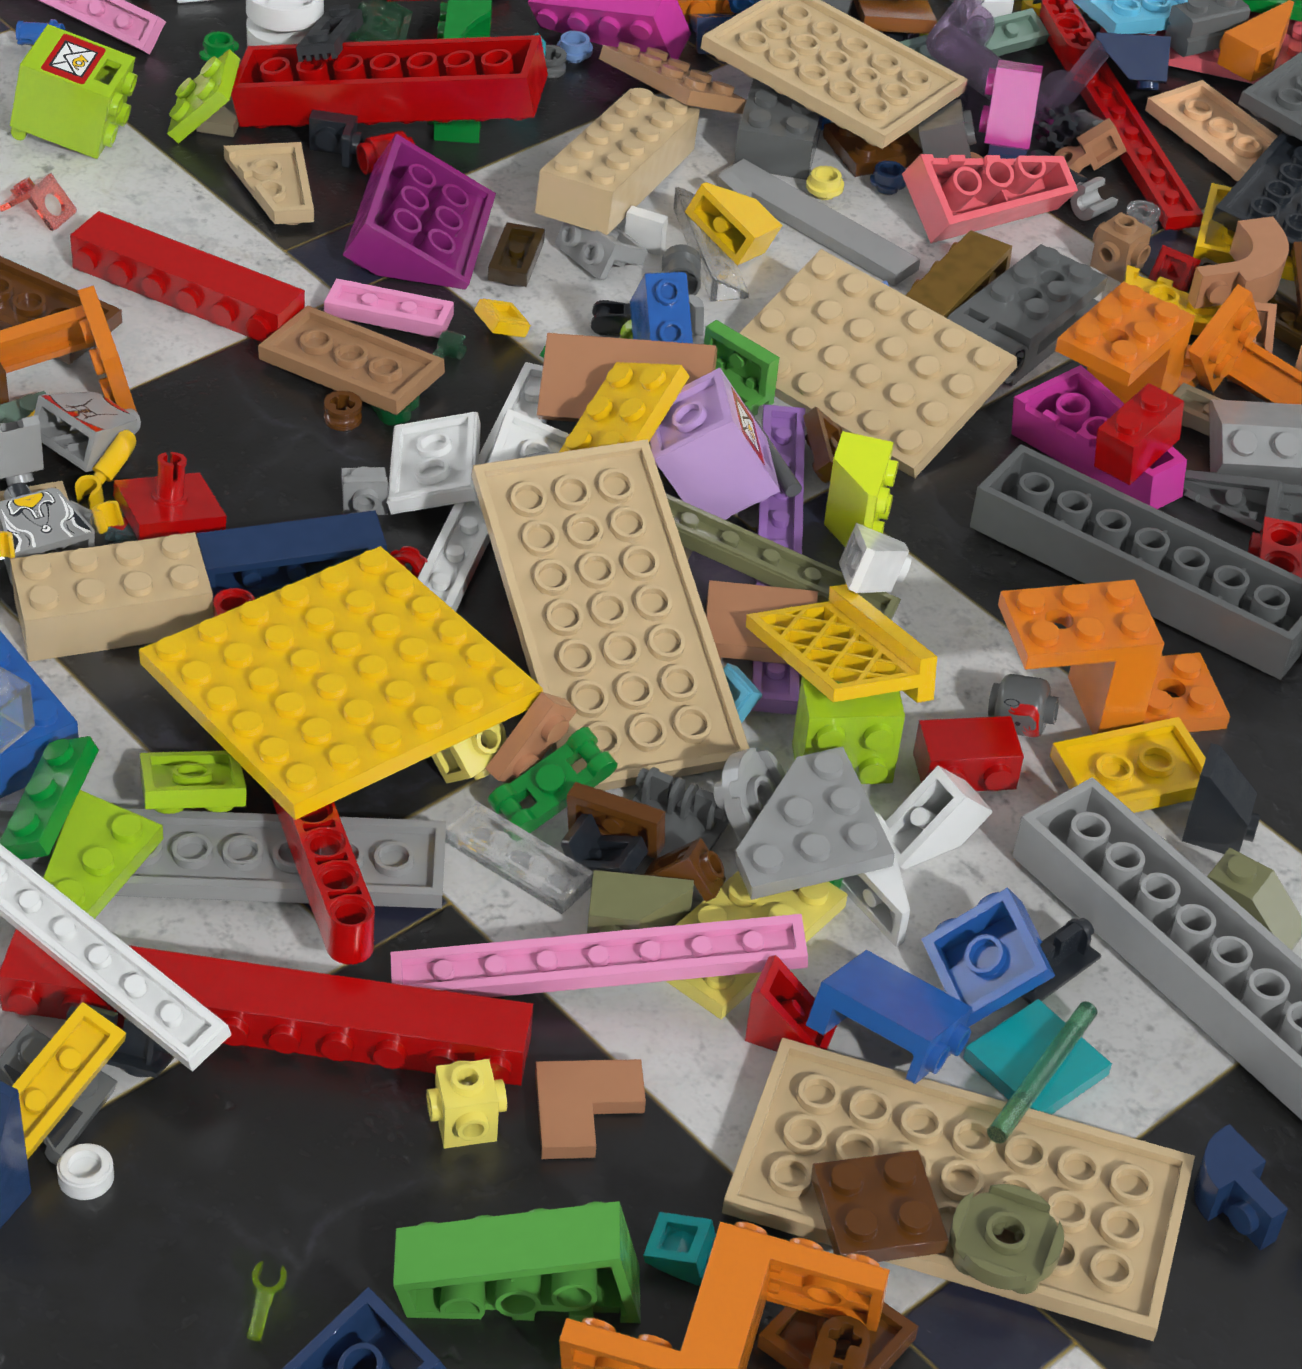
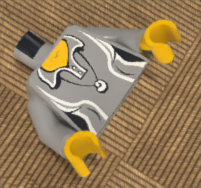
(49, 523)

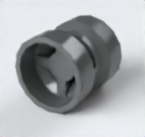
(684, 259)

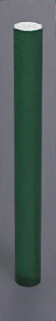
(1042, 1072)

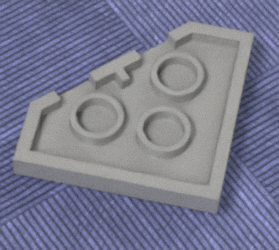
(813, 829)

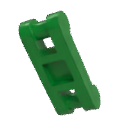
(552, 780)

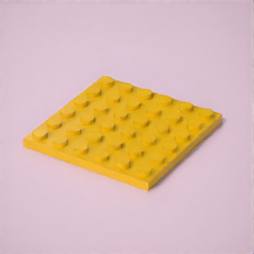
(339, 680)

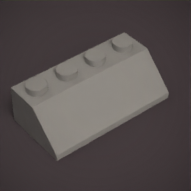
(1256, 439)

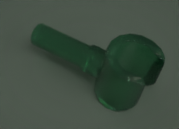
(450, 345)

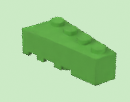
(520, 1265)

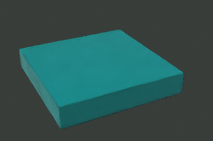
(1015, 1046)

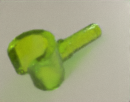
(263, 1301)

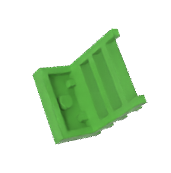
(745, 364)

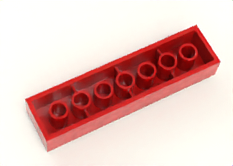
(394, 81)

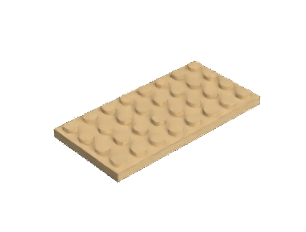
(610, 607)
(1108, 1190)

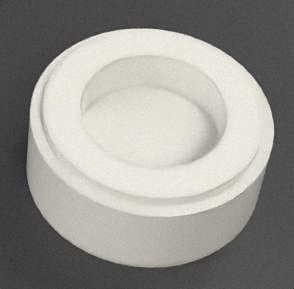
(85, 1171)

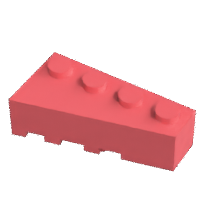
(984, 192)

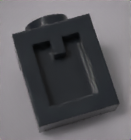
(335, 134)

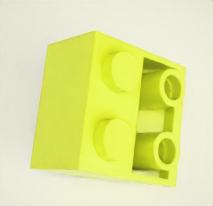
(859, 484)

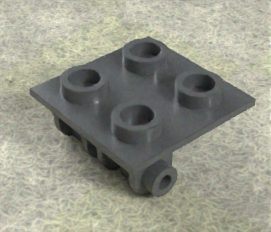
(688, 812)

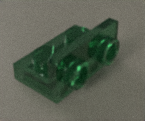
(382, 22)

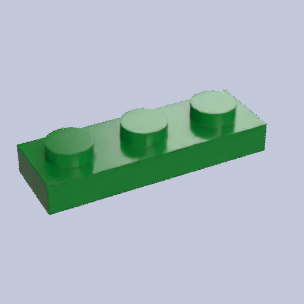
(49, 797)

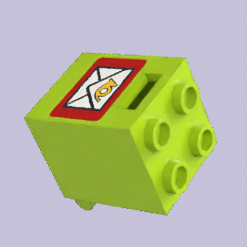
(72, 92)

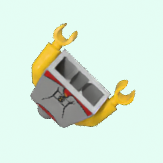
(90, 435)

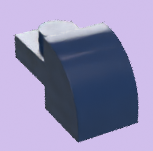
(1232, 1184)

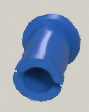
(28, 32)

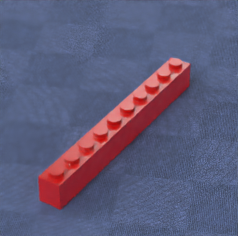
(302, 1010)

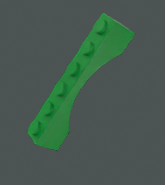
(462, 20)

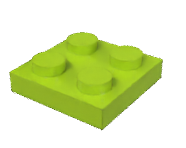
(203, 96)
(191, 781)

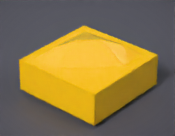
(502, 317)

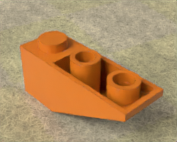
(1254, 45)

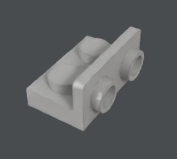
(599, 251)

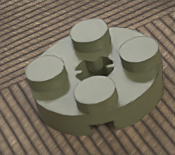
(1001, 1264)

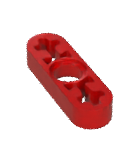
(1066, 28)

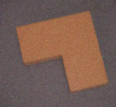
(577, 1090)

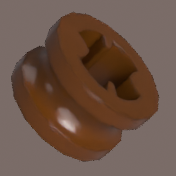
(342, 410)

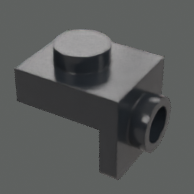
(602, 852)

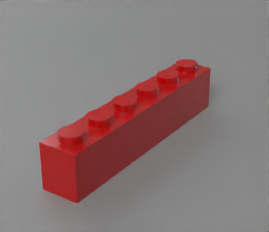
(184, 277)

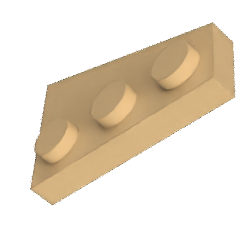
(275, 179)

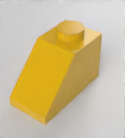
(733, 222)

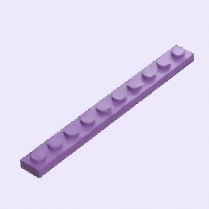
(781, 522)

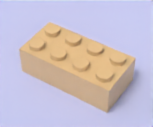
(110, 595)

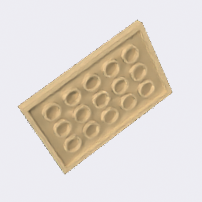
(835, 66)
(876, 359)

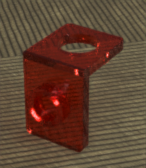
(36, 192)

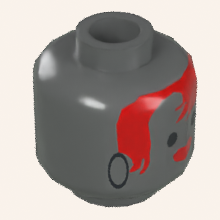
(1027, 702)

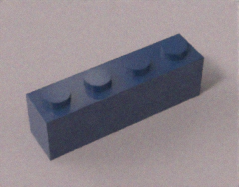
(285, 552)

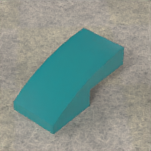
(681, 1246)

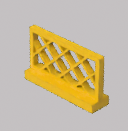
(849, 646)

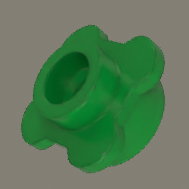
(217, 44)

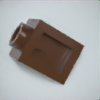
(692, 863)

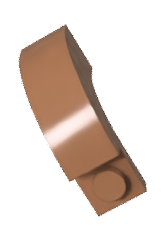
(1259, 257)

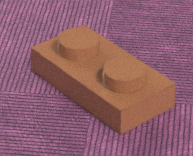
(532, 737)

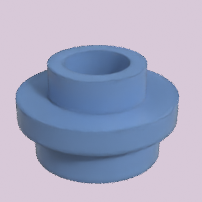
(576, 46)

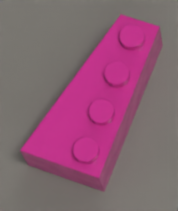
(608, 22)
(1063, 423)

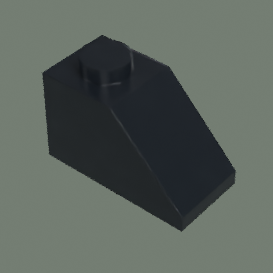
(1221, 806)

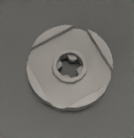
(747, 786)

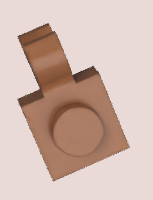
(1096, 147)

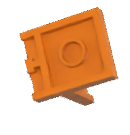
(65, 334)
(1228, 351)

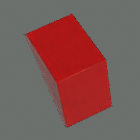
(781, 1010)

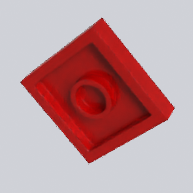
(169, 501)

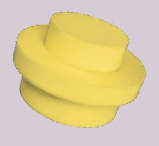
(825, 182)

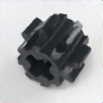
(1057, 117)

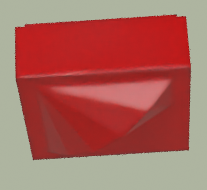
(1175, 267)

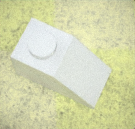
(935, 818)

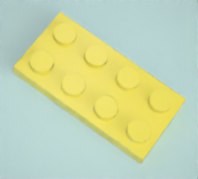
(815, 903)

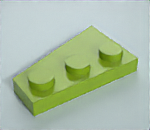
(99, 851)

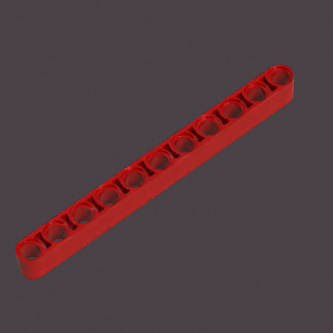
(324, 861)

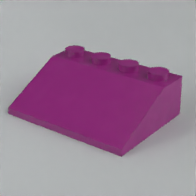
(419, 219)

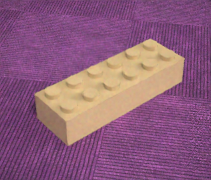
(617, 161)

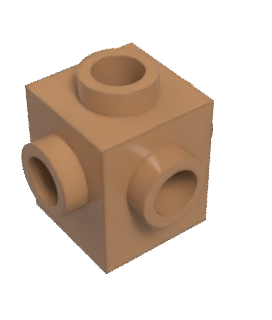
(1119, 244)

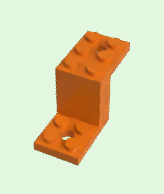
(1132, 342)
(1112, 656)
(738, 1280)

